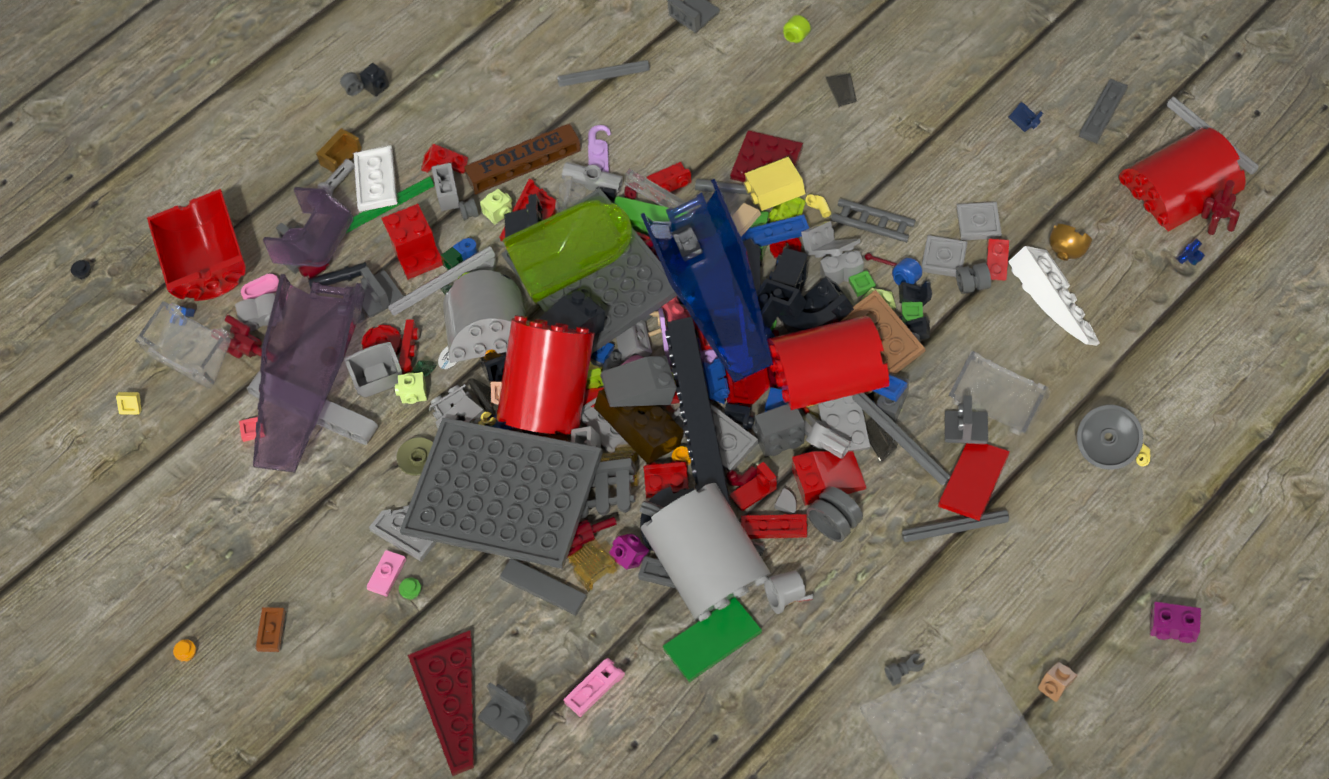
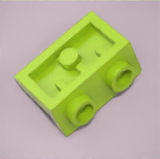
(787, 210)

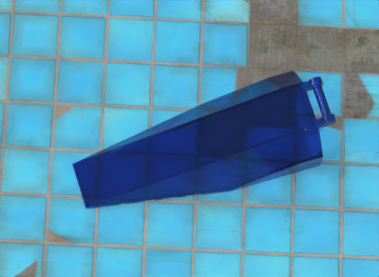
(715, 284)

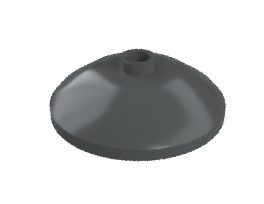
(1125, 432)

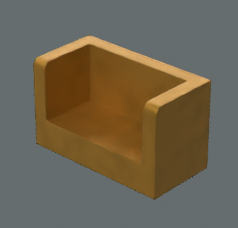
(337, 149)

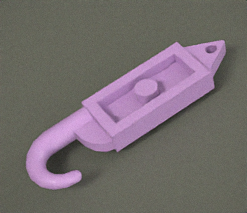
(598, 148)

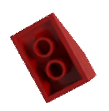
(822, 469)

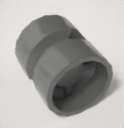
(973, 278)

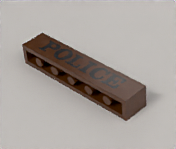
(522, 158)

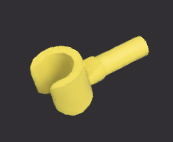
(484, 416)

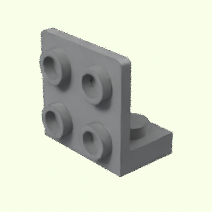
(820, 241)

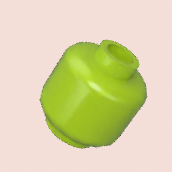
(796, 29)

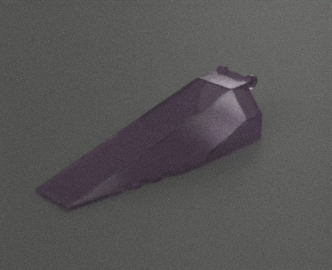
(298, 367)

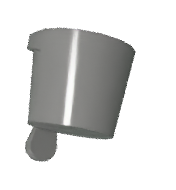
(784, 590)

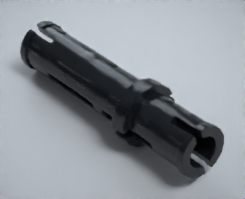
(334, 277)

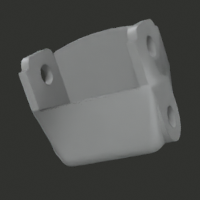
(374, 369)

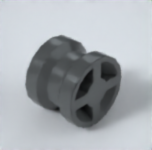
(351, 83)
(468, 209)

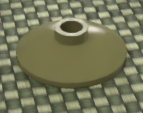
(410, 452)

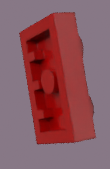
(671, 177)
(665, 475)

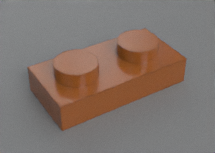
(270, 629)

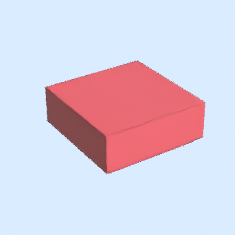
(248, 429)

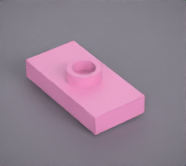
(386, 573)

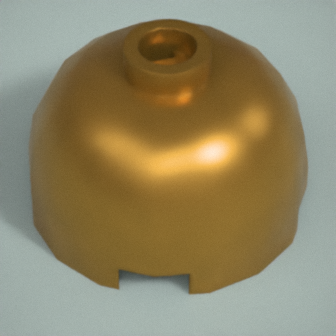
(1069, 243)

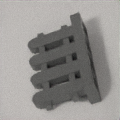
(609, 473)

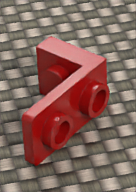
(440, 156)
(997, 258)
(755, 489)

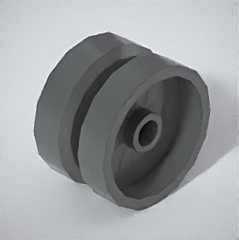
(834, 514)

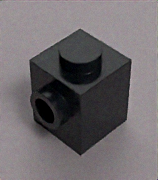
(374, 79)

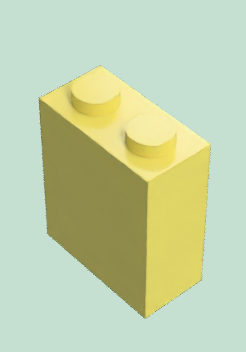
(774, 184)

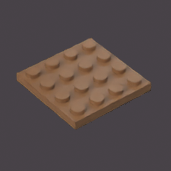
(897, 340)

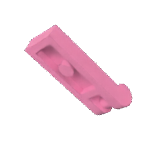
(593, 687)

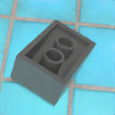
(640, 383)

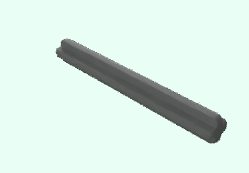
(603, 73)
(954, 526)

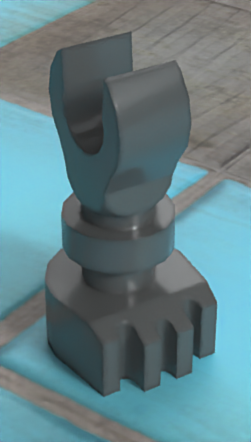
(895, 672)

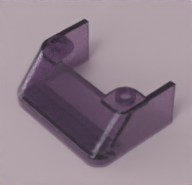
(320, 235)

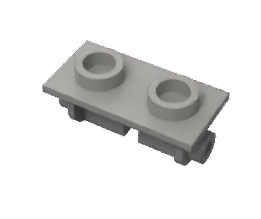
(442, 405)

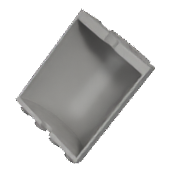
(480, 314)
(705, 550)

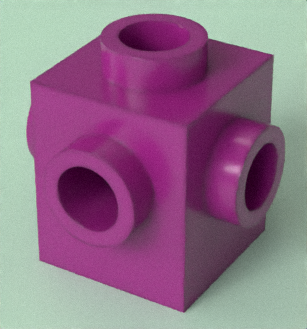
(628, 551)

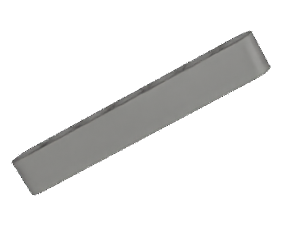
(335, 418)

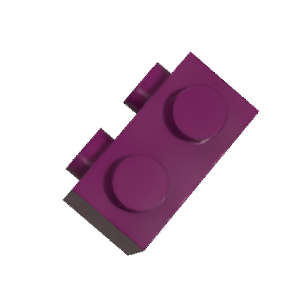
(1175, 622)

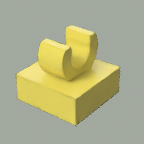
(129, 402)

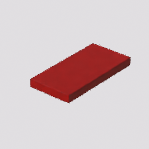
(974, 480)

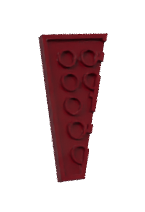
(447, 688)

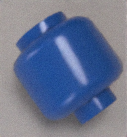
(907, 271)

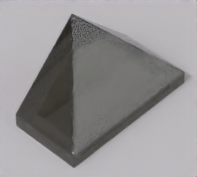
(842, 88)
(483, 395)
(880, 440)

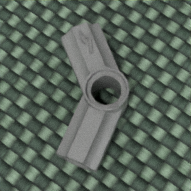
(822, 436)

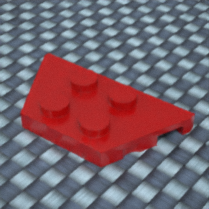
(547, 202)

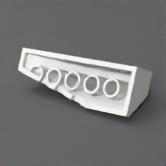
(1049, 289)

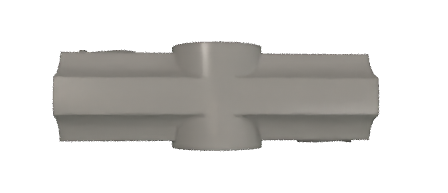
(600, 179)

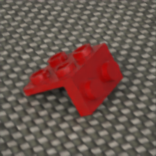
(748, 389)

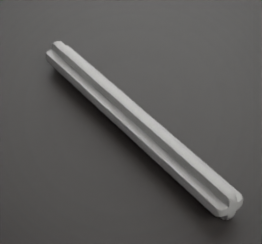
(1196, 122)
(441, 280)

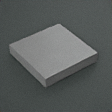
(978, 221)
(943, 255)

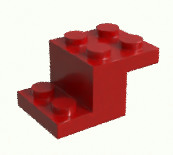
(412, 241)

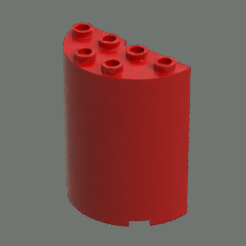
(1183, 176)
(198, 248)
(828, 362)
(544, 376)

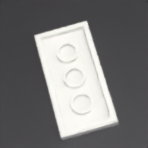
(375, 178)

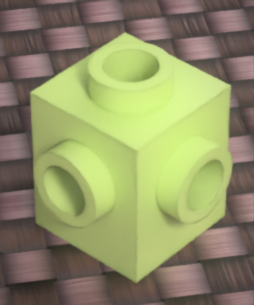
(496, 206)
(411, 388)

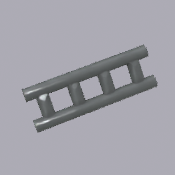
(865, 212)

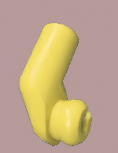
(818, 203)

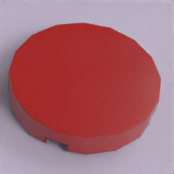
(382, 334)

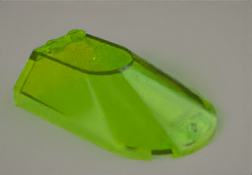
(568, 246)

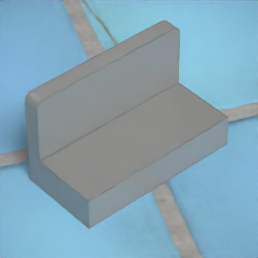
(634, 341)

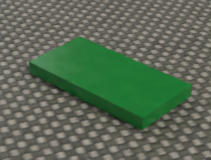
(712, 640)

